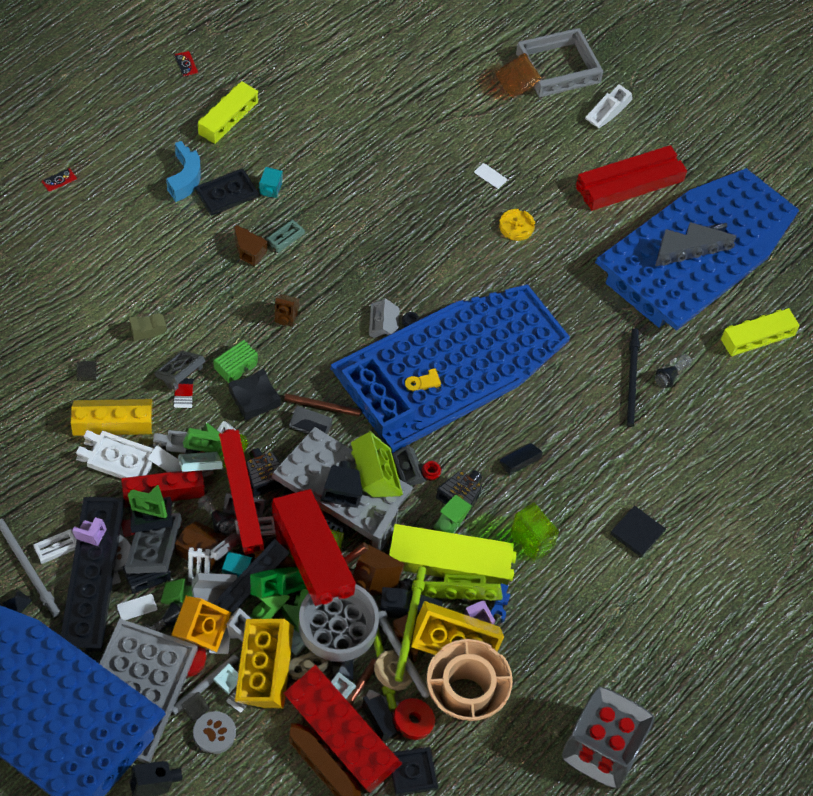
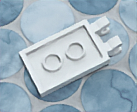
(115, 455)

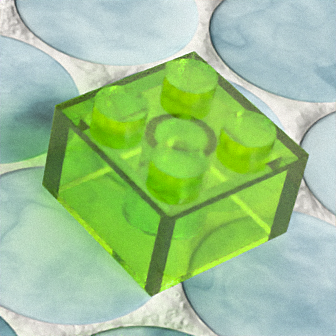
(534, 532)

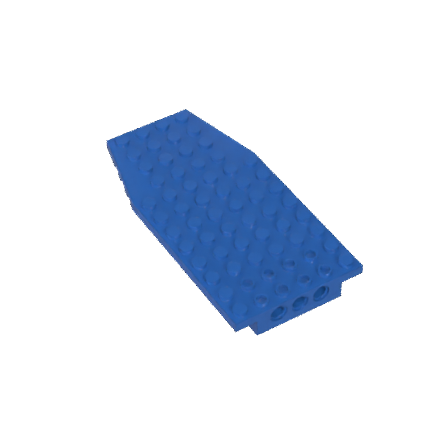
(687, 287)
(478, 353)
(65, 714)

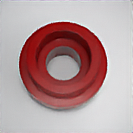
(431, 465)

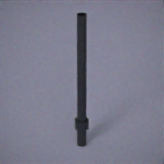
(634, 347)

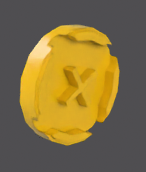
(516, 224)

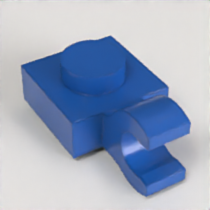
(498, 607)

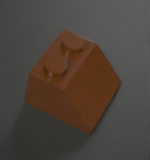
(198, 536)
(377, 570)

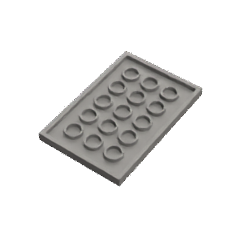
(309, 468)
(152, 666)

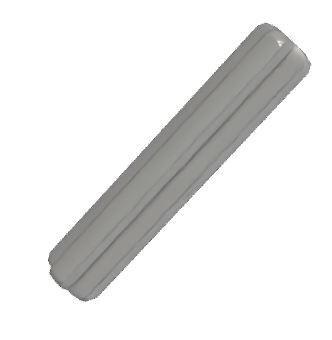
(224, 546)

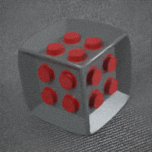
(608, 737)

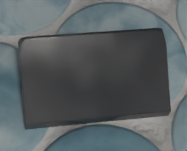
(521, 458)

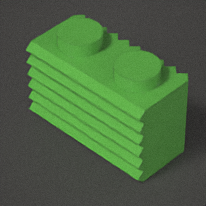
(236, 361)

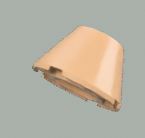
(475, 662)

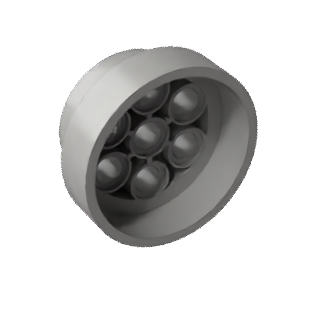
(366, 623)

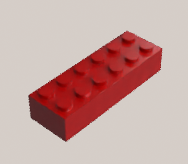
(342, 728)

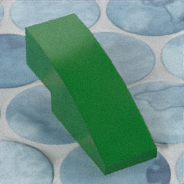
(276, 581)

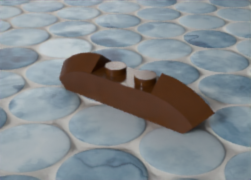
(318, 757)

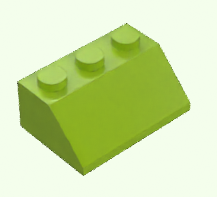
(376, 466)

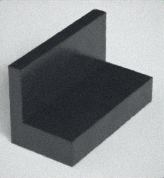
(380, 717)

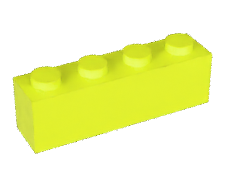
(227, 112)
(759, 332)

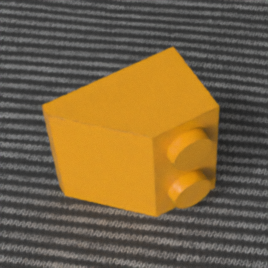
(201, 623)

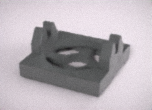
(167, 370)

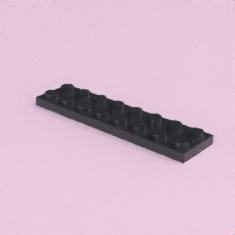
(93, 576)

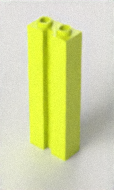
(452, 554)

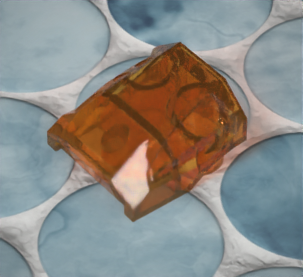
(518, 75)

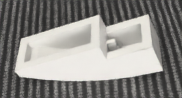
(609, 106)

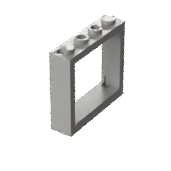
(569, 81)

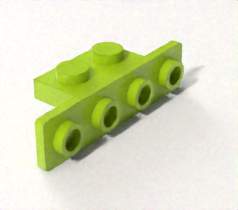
(463, 587)

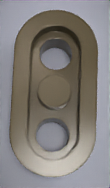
(305, 663)

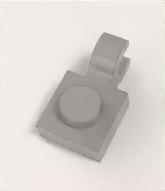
(172, 441)

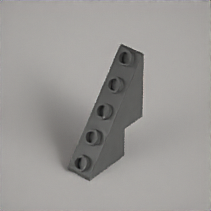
(693, 244)

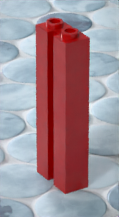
(630, 177)
(241, 492)
(313, 547)

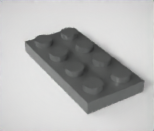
(153, 549)

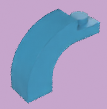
(184, 182)

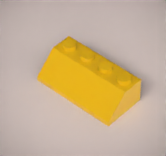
(112, 416)
(441, 626)
(264, 663)

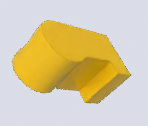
(423, 382)

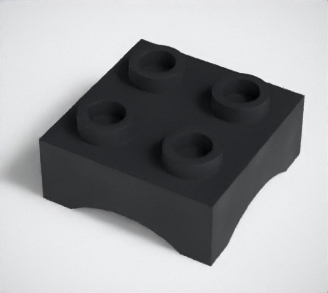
(254, 395)

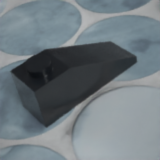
(397, 601)

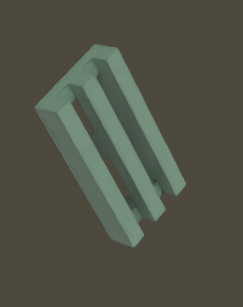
(287, 238)

